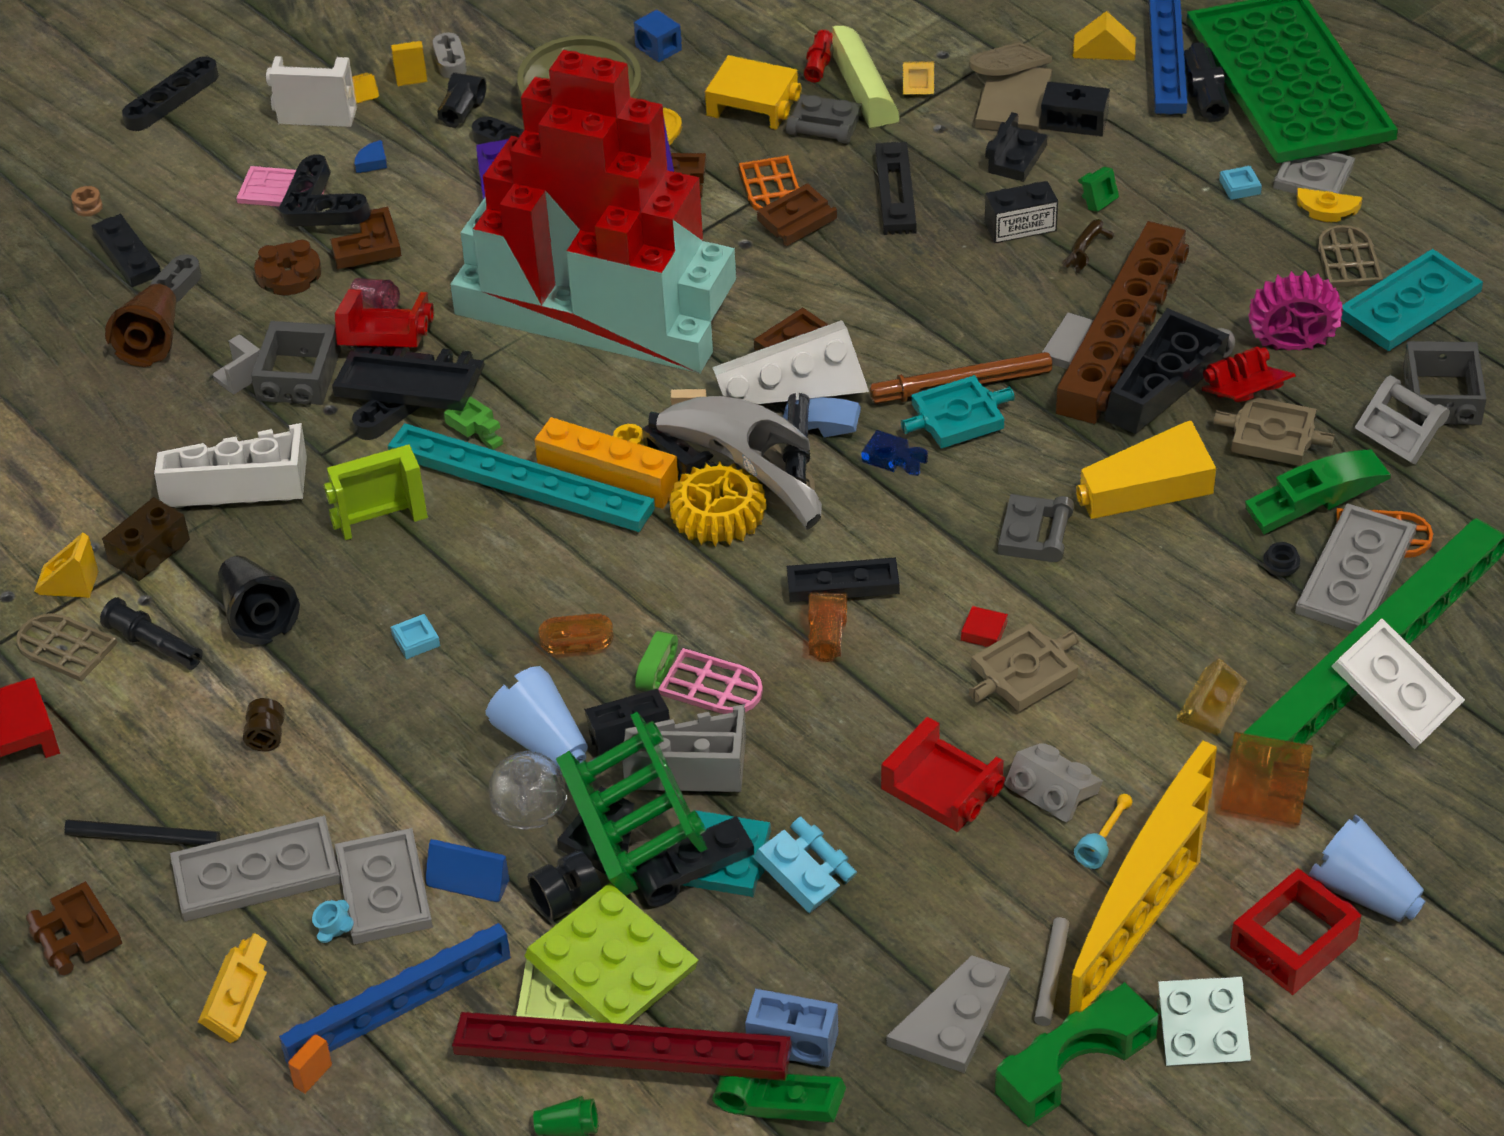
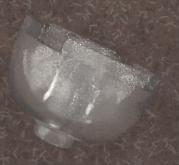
(527, 790)

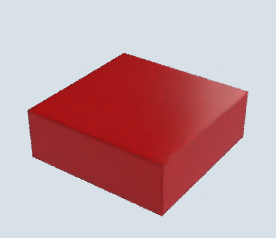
(984, 626)

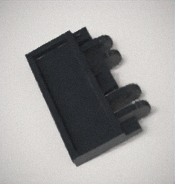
(409, 377)

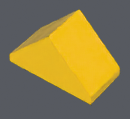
(1104, 40)
(409, 63)
(70, 571)

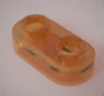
(576, 633)

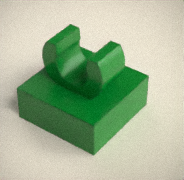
(1099, 188)

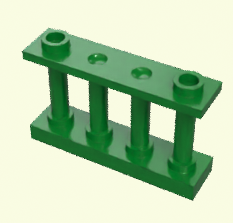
(594, 804)

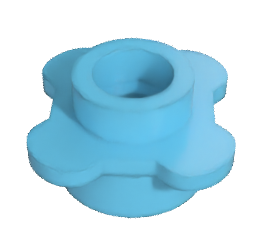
(332, 920)

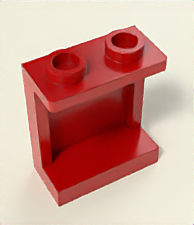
(381, 326)
(25, 720)
(940, 777)

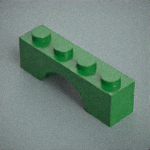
(1113, 1025)

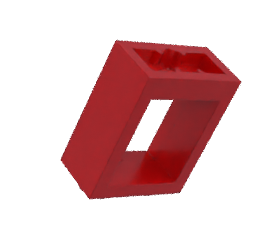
(1275, 957)

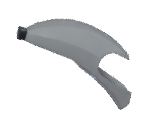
(744, 435)

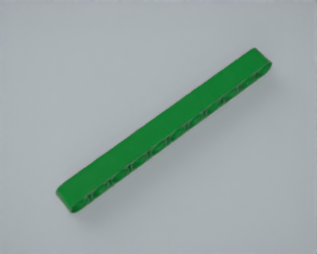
(1407, 611)

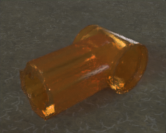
(826, 621)

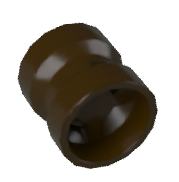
(263, 724)

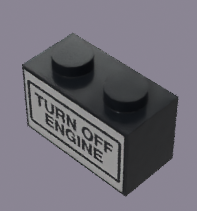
(1021, 211)

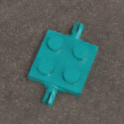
(958, 411)
(740, 876)

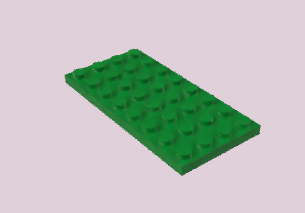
(1291, 78)

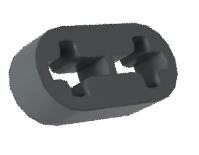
(180, 275)

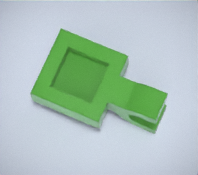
(475, 419)

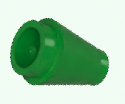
(567, 1118)

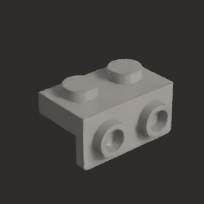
(1051, 780)

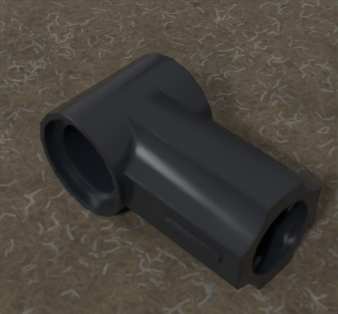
(462, 94)

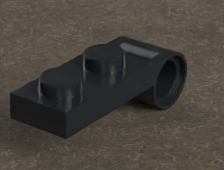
(666, 872)

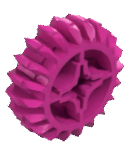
(1295, 312)

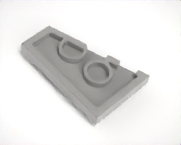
(954, 1016)

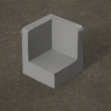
(238, 373)

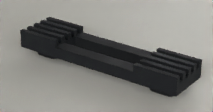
(895, 215)

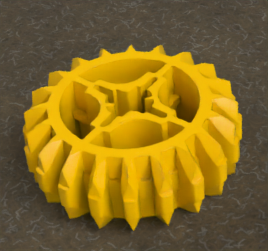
(717, 504)

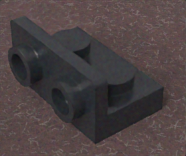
(1014, 150)

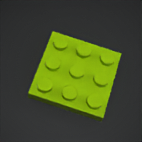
(611, 958)

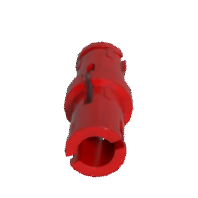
(818, 56)

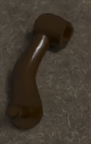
(1078, 257)

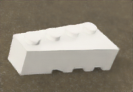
(811, 364)
(234, 470)

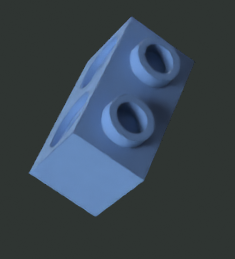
(807, 1021)

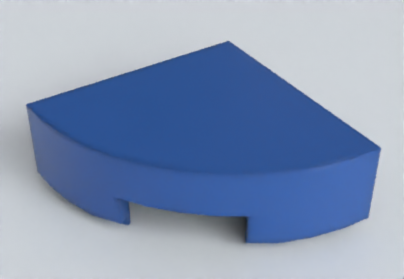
(370, 158)

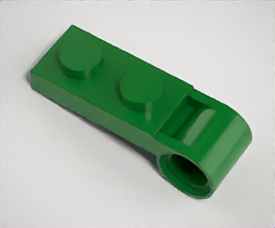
(794, 1098)

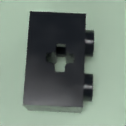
(1074, 108)

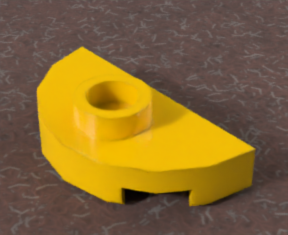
(1327, 205)

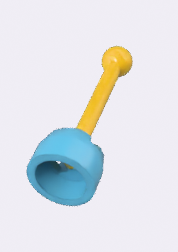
(1093, 847)

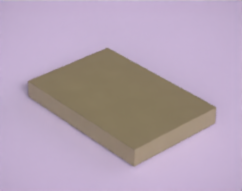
(1015, 93)

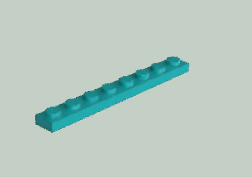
(526, 478)

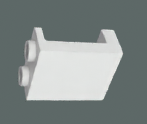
(312, 94)

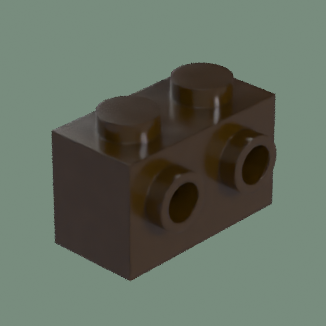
(146, 539)

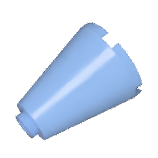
(536, 716)
(1368, 873)

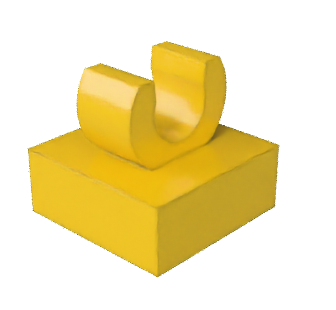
(918, 77)

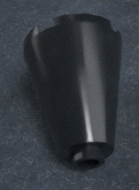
(256, 601)

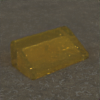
(1212, 698)

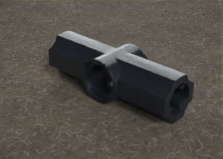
(1206, 82)

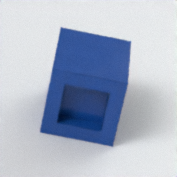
(657, 35)

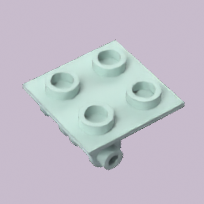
(1203, 1021)

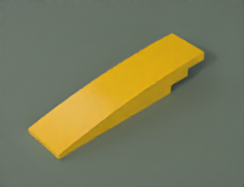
(1148, 878)

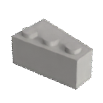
(700, 752)

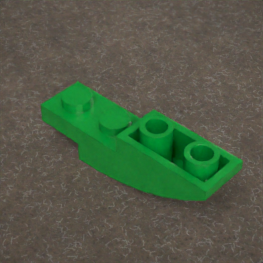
(1315, 484)

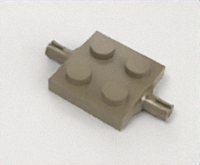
(1274, 430)
(1024, 666)

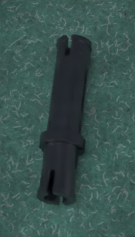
(795, 457)

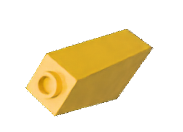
(1149, 474)

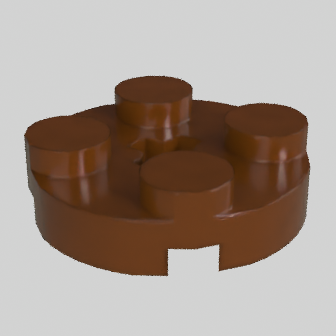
(274, 259)

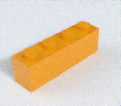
(607, 459)

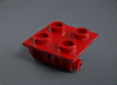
(1243, 375)

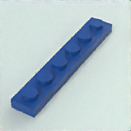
(1167, 57)
(403, 992)

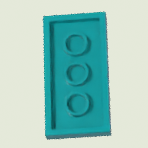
(1410, 299)

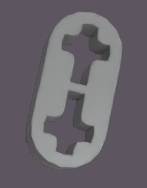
(446, 56)

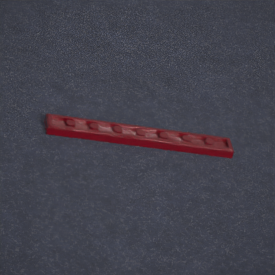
(623, 1045)

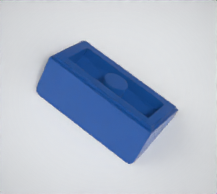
(466, 870)

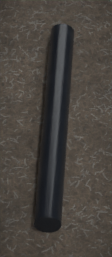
(140, 832)

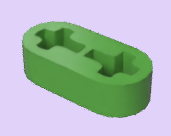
(656, 661)

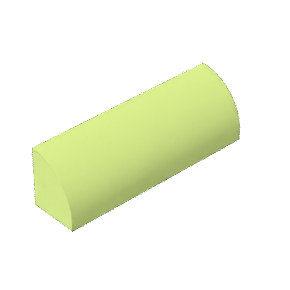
(863, 78)

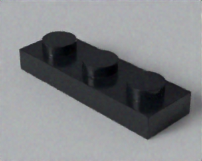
(126, 250)
(854, 577)

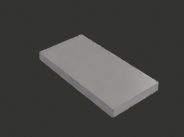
(1355, 568)
(254, 868)

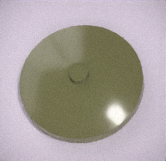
(542, 58)

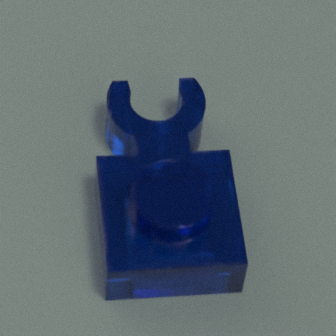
(892, 451)

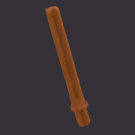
(989, 372)

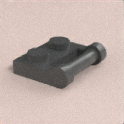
(824, 118)
(1024, 523)

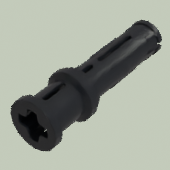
(139, 627)

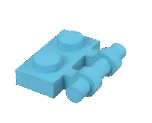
(797, 871)

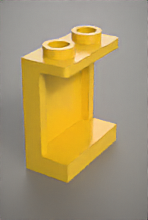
(753, 87)

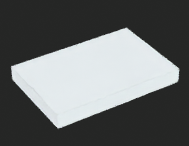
(1398, 683)

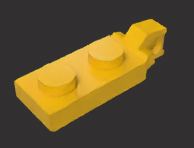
(235, 989)

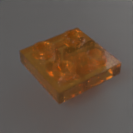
(1267, 778)

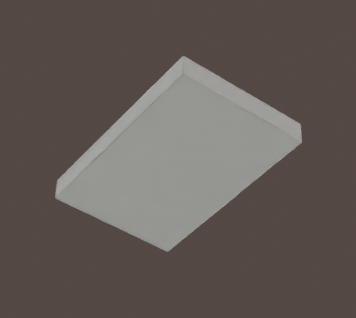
(383, 886)

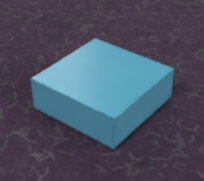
(1240, 182)
(415, 636)

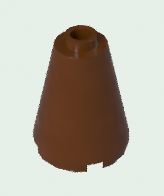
(143, 326)

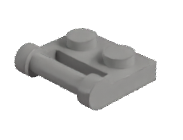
(1396, 430)

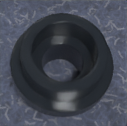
(1281, 559)

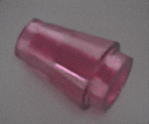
(378, 292)

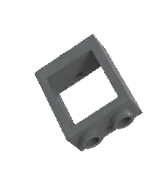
(300, 341)
(1460, 360)

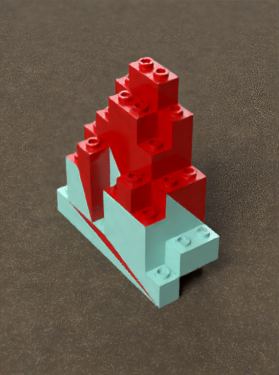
(591, 228)

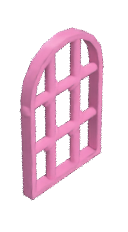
(701, 673)

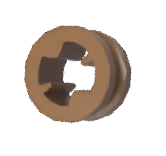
(86, 201)

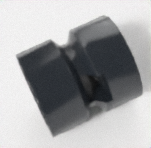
(552, 890)

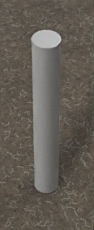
(1051, 971)

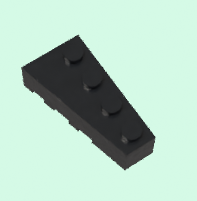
(1164, 369)

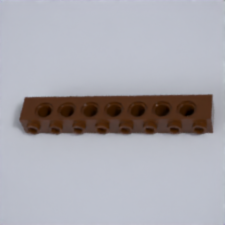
(1122, 322)

